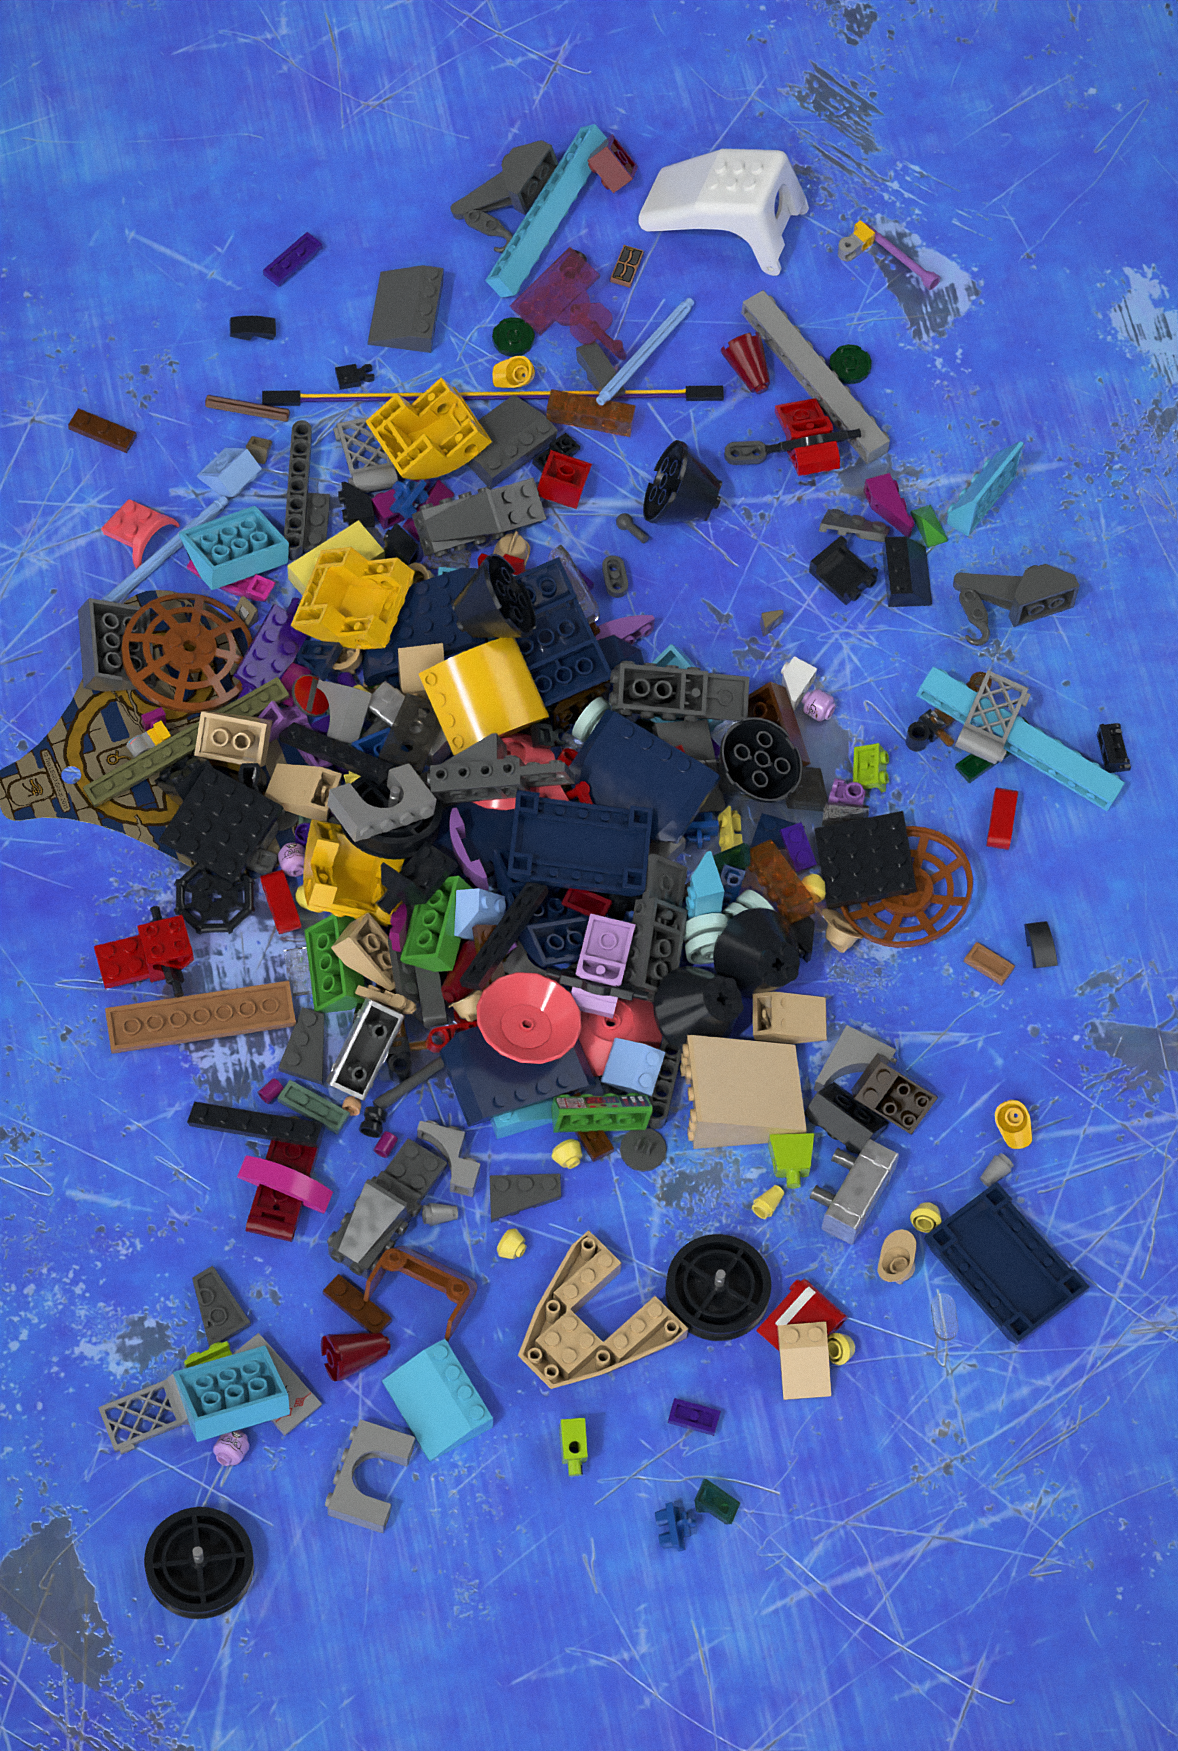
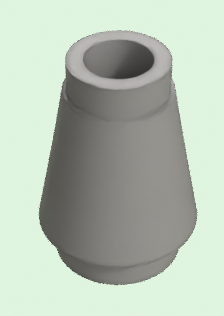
(996, 1170)
(438, 1213)

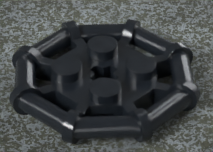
(213, 910)

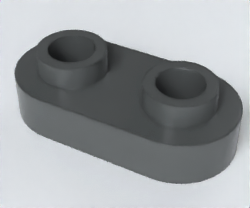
(745, 452)
(615, 578)

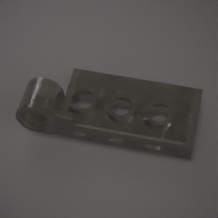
(401, 735)

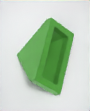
(928, 526)

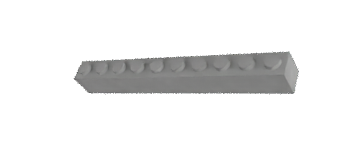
(815, 375)

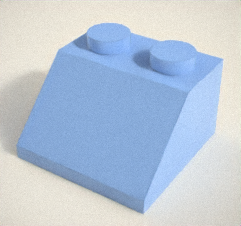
(230, 471)
(477, 908)
(633, 1067)

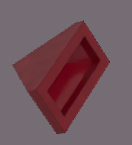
(586, 902)

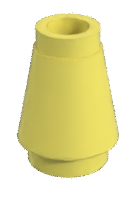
(767, 1202)

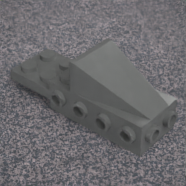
(477, 517)
(677, 693)
(489, 774)
(658, 926)
(385, 1208)

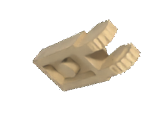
(389, 999)

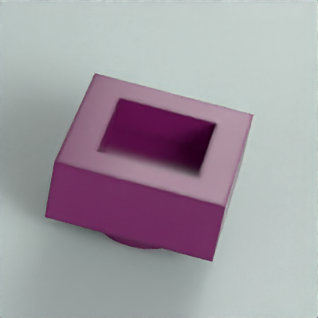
(153, 717)

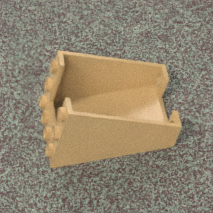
(741, 1091)

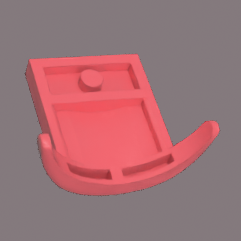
(135, 526)

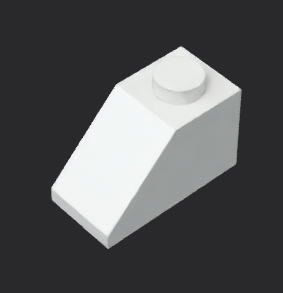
(797, 679)

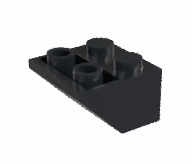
(181, 777)

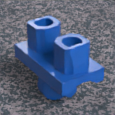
(405, 495)
(702, 830)
(731, 881)
(677, 1526)

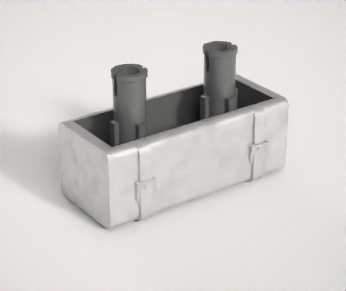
(382, 713)
(365, 1048)
(859, 1191)

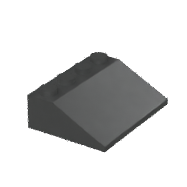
(407, 308)
(516, 436)
(101, 638)

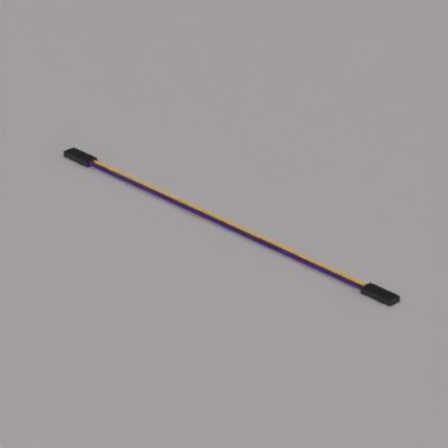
(292, 398)

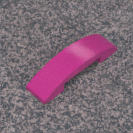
(252, 588)
(287, 1181)

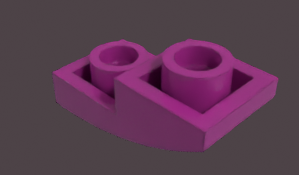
(291, 674)
(400, 928)

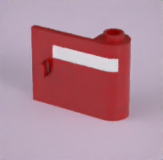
(802, 1306)

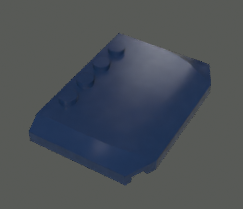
(639, 769)
(483, 830)
(498, 1085)

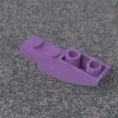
(628, 628)

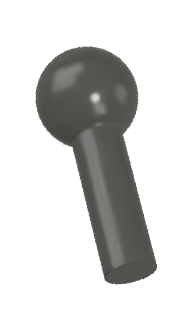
(625, 522)

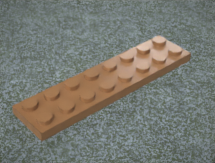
(200, 1017)

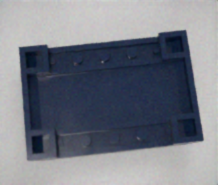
(423, 620)
(579, 845)
(1005, 1264)

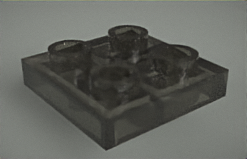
(810, 791)

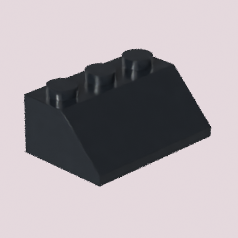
(906, 572)
(844, 1117)

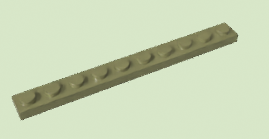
(177, 746)

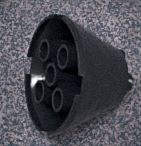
(682, 487)
(494, 603)
(758, 762)
(757, 951)
(696, 1004)

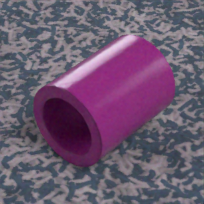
(270, 1090)
(385, 1144)

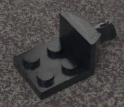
(416, 880)

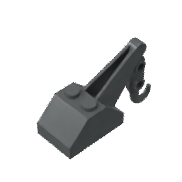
(519, 184)
(1029, 597)

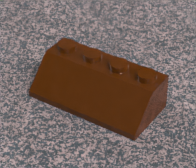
(773, 704)

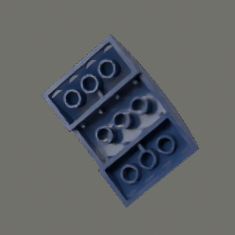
(563, 649)
(554, 931)

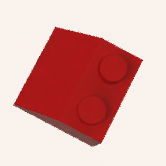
(563, 479)

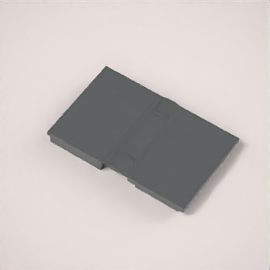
(696, 743)

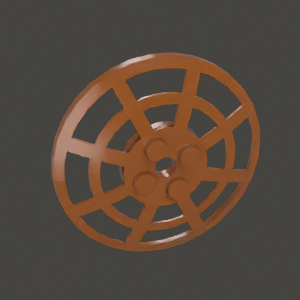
(181, 659)
(919, 901)

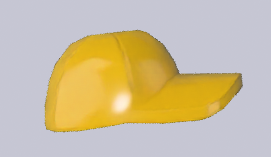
(511, 372)
(1015, 1130)

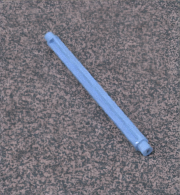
(645, 351)
(163, 553)

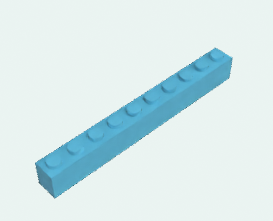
(545, 214)
(1025, 741)

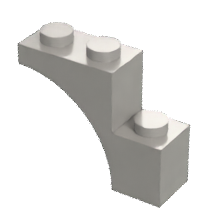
(450, 1143)

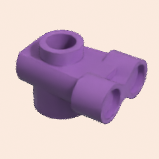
(847, 793)

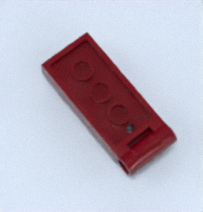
(263, 1215)

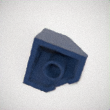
(617, 650)

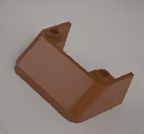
(454, 1284)

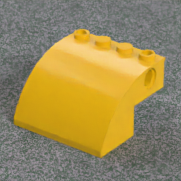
(430, 434)
(353, 599)
(483, 693)
(341, 876)

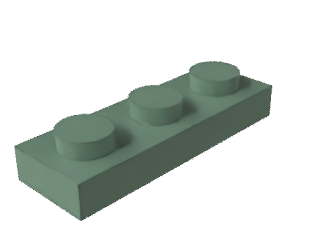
(313, 1106)

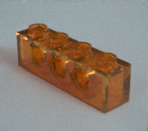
(588, 414)
(781, 882)

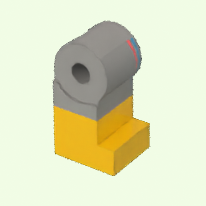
(856, 243)
(148, 740)

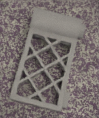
(372, 475)
(985, 743)
(172, 1396)

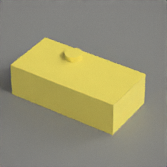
(353, 536)

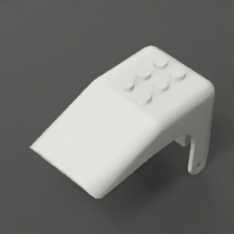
(729, 193)

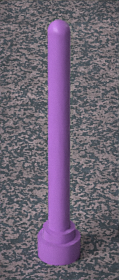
(929, 279)

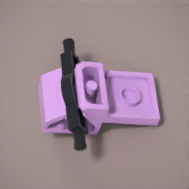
(601, 967)

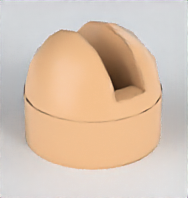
(352, 1105)

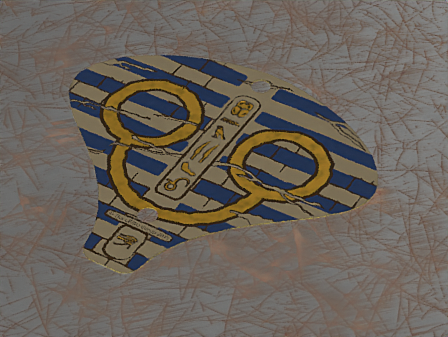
(94, 740)

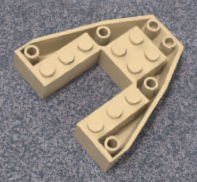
(565, 1348)

